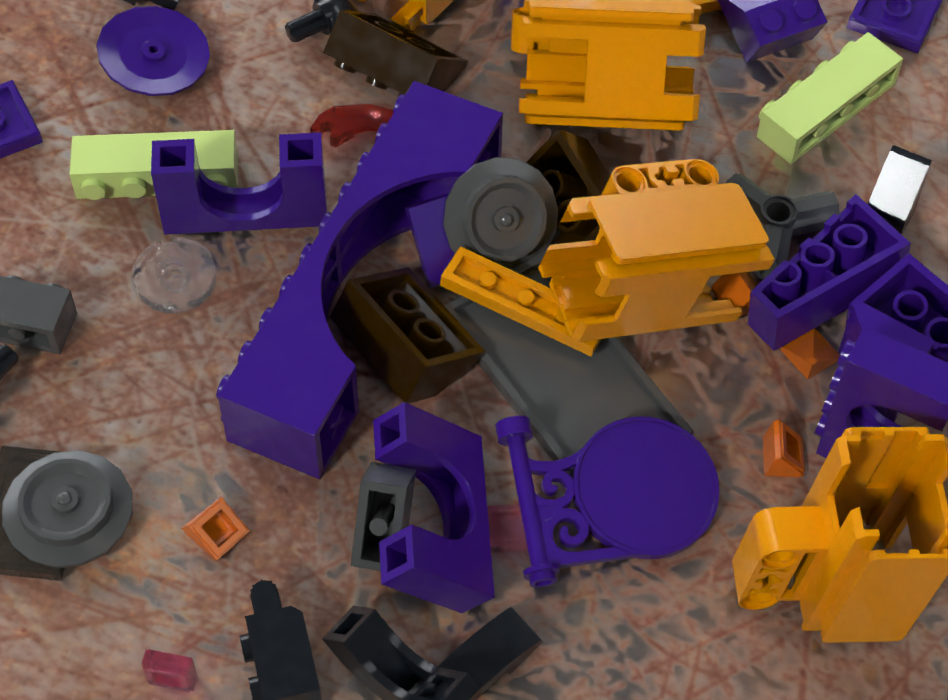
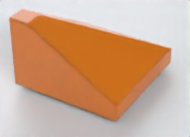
(810, 353)
(216, 529)

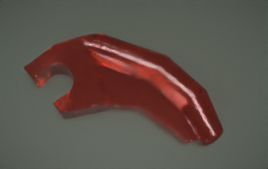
(348, 120)

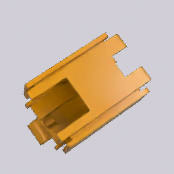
(608, 62)
(654, 251)
(842, 584)

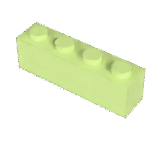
(828, 97)
(122, 162)

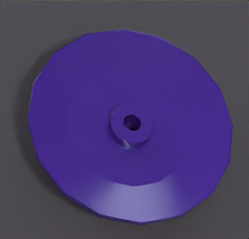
(153, 51)

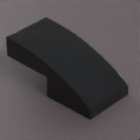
(493, 650)

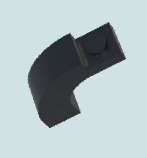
(388, 665)

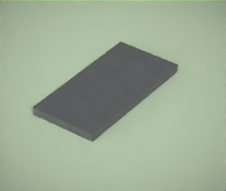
(559, 386)

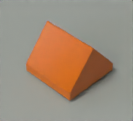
(736, 288)
(783, 451)

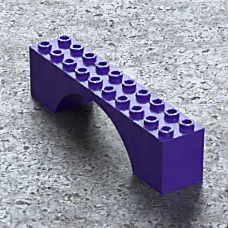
(293, 381)

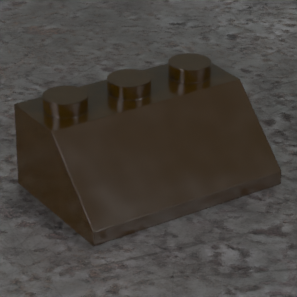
(390, 53)
(572, 172)
(405, 333)

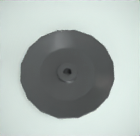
(501, 212)
(67, 509)

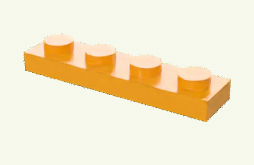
(510, 296)

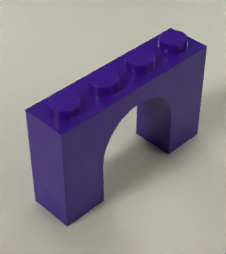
(198, 205)
(885, 375)
(449, 461)

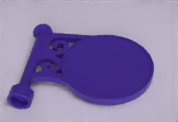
(634, 486)

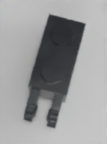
(279, 648)

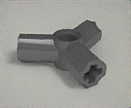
(786, 216)

